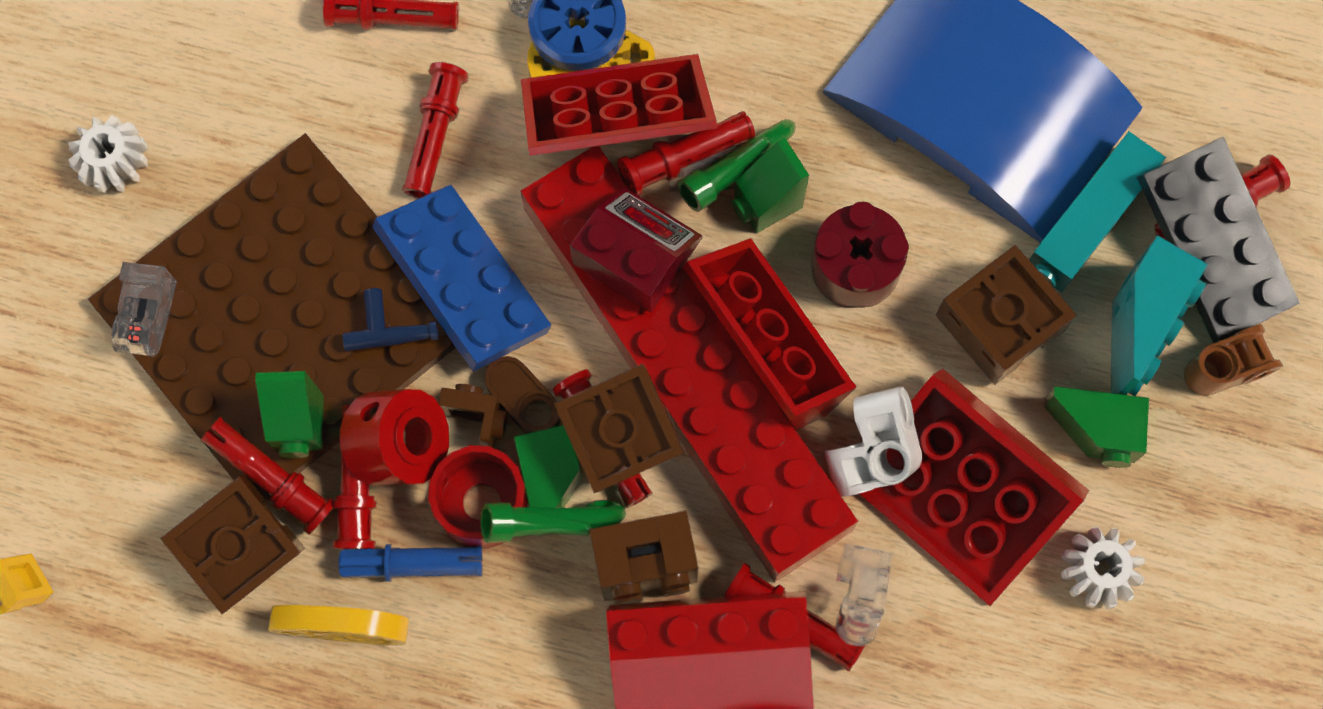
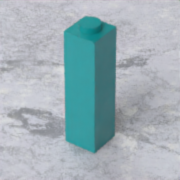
(1094, 211)

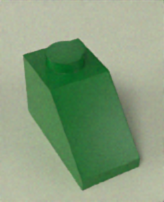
(771, 187)
(291, 412)
(1102, 423)
(548, 467)

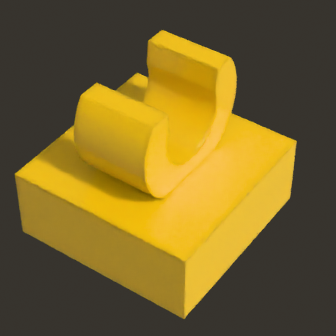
(22, 583)

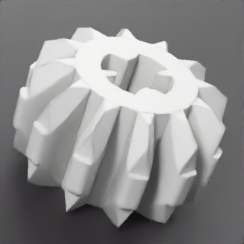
(98, 143)
(1118, 578)

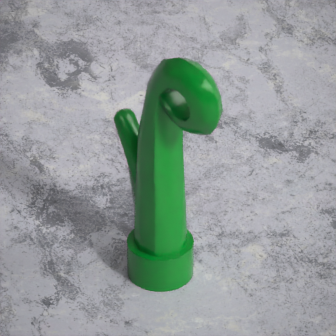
(702, 186)
(503, 522)

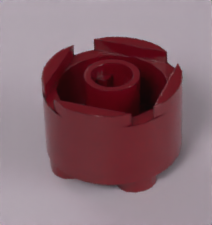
(865, 232)

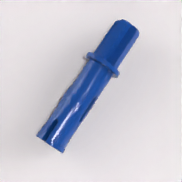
(410, 562)

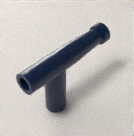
(377, 334)

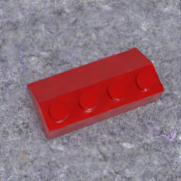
(771, 331)

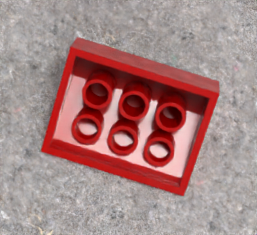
(616, 104)
(981, 490)
(712, 653)

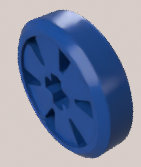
(577, 47)

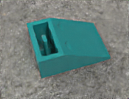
(1150, 311)

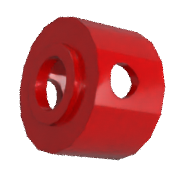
(377, 447)
(461, 473)

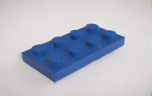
(461, 277)

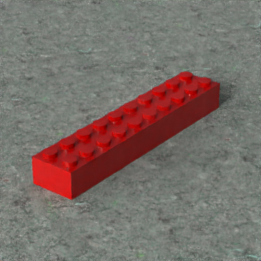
(705, 384)

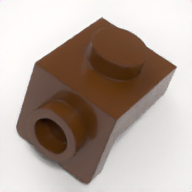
(470, 404)

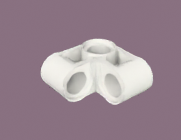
(884, 423)

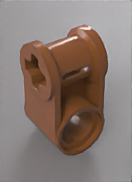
(1238, 360)

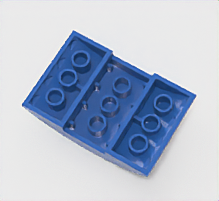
(990, 100)

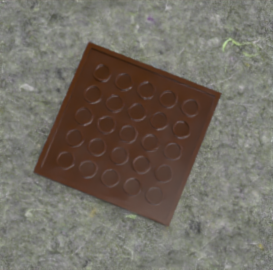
(272, 288)

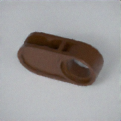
(518, 390)

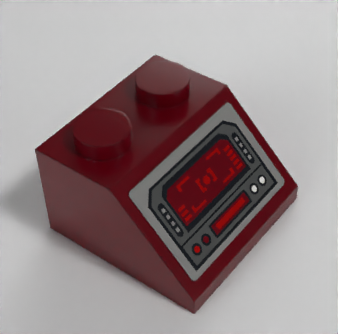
(633, 248)

